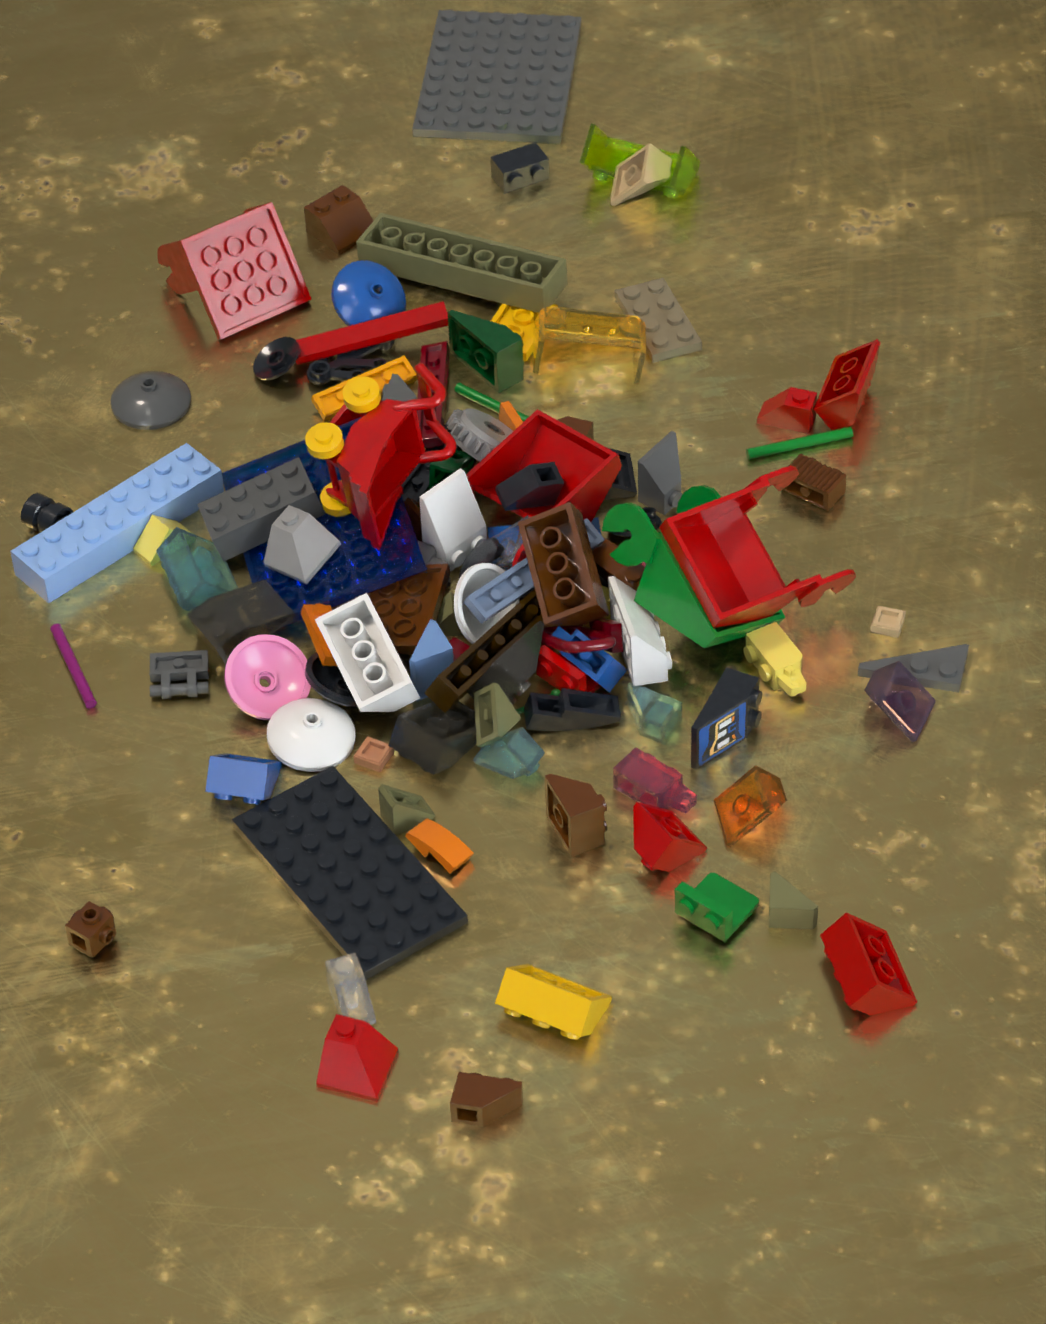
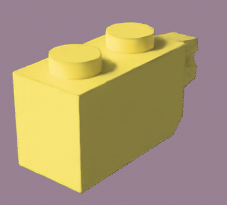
(776, 658)

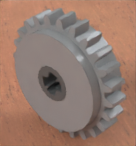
(477, 432)

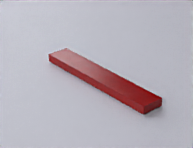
(372, 332)

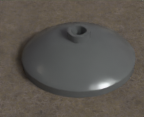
(150, 400)

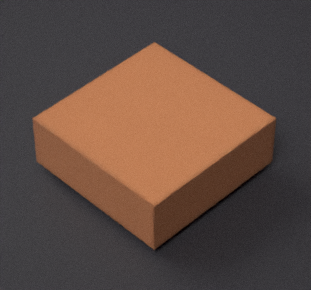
(373, 754)

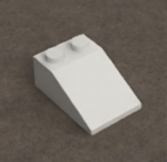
(452, 519)

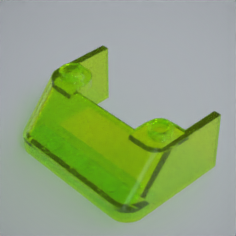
(604, 153)

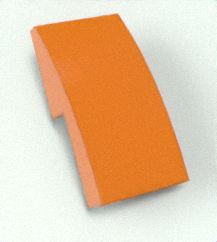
(441, 843)

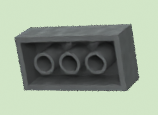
(245, 513)

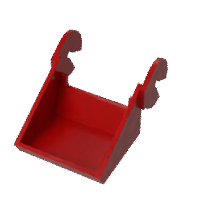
(582, 463)
(729, 562)

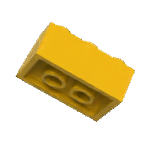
(551, 1000)

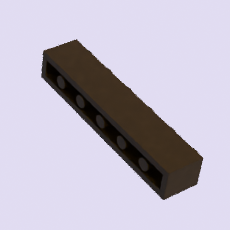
(470, 666)

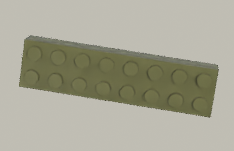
(464, 262)

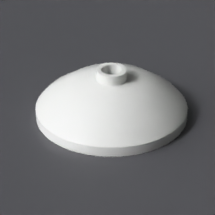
(469, 582)
(306, 744)

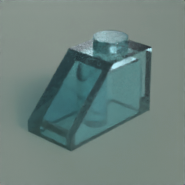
(512, 755)

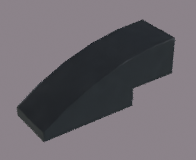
(570, 710)

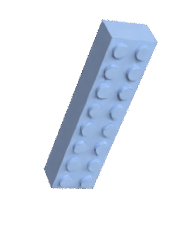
(114, 521)

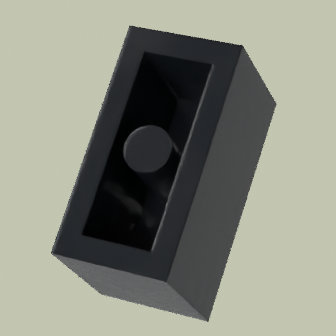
(519, 167)

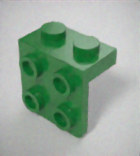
(715, 905)

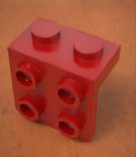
(563, 673)

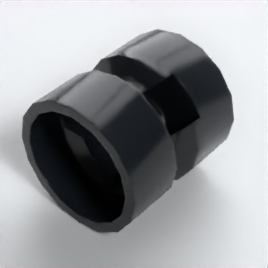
(42, 512)

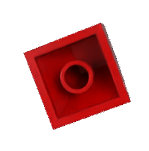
(663, 838)
(355, 1059)

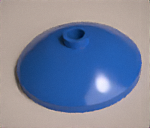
(355, 296)

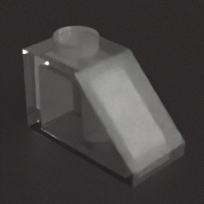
(349, 988)

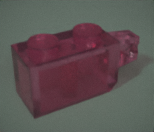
(652, 782)

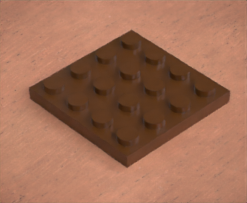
(410, 605)

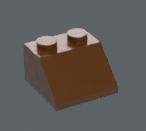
(337, 219)
(575, 813)

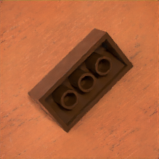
(563, 567)

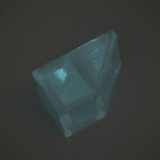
(654, 713)

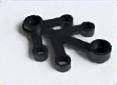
(322, 371)

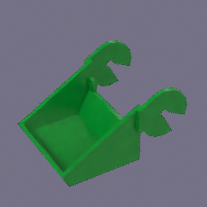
(663, 584)

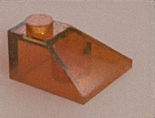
(748, 803)

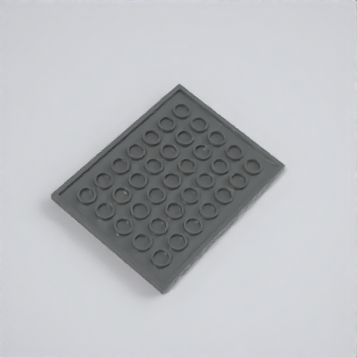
(498, 77)

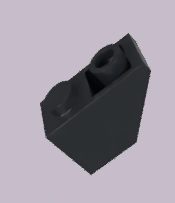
(531, 487)

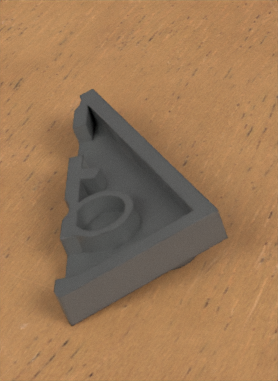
(932, 668)

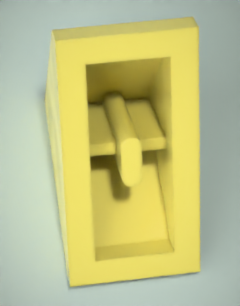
(153, 536)

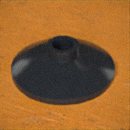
(276, 358)

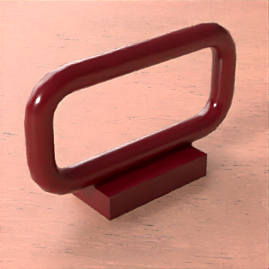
(603, 635)

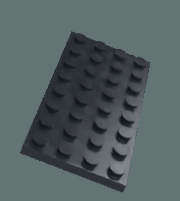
(349, 871)

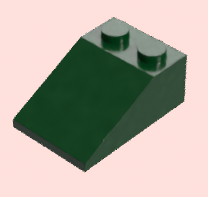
(487, 349)

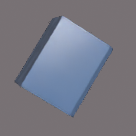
(429, 658)

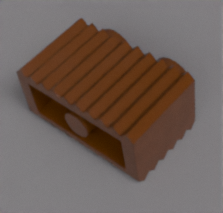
(817, 482)

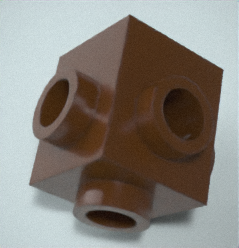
(90, 929)

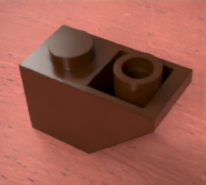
(483, 1099)

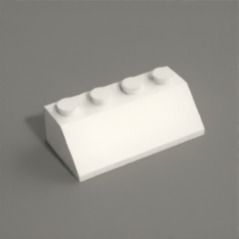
(642, 645)
(367, 657)

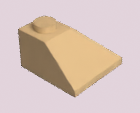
(640, 174)

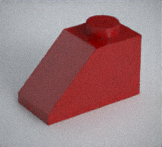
(790, 410)

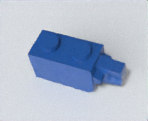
(595, 664)

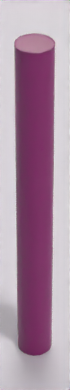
(73, 666)

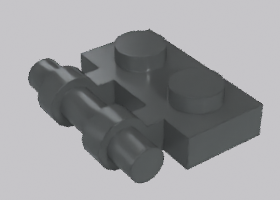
(179, 667)

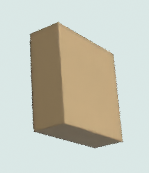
(888, 621)

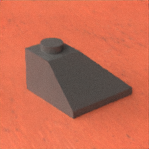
(660, 476)

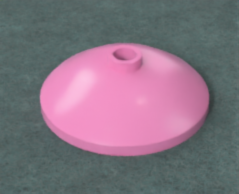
(269, 659)

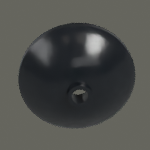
(328, 682)

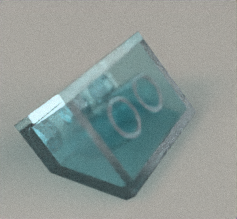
(194, 568)

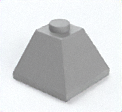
(298, 545)

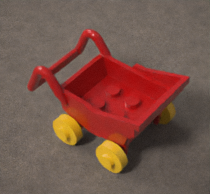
(377, 451)

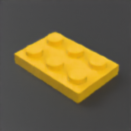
(520, 322)

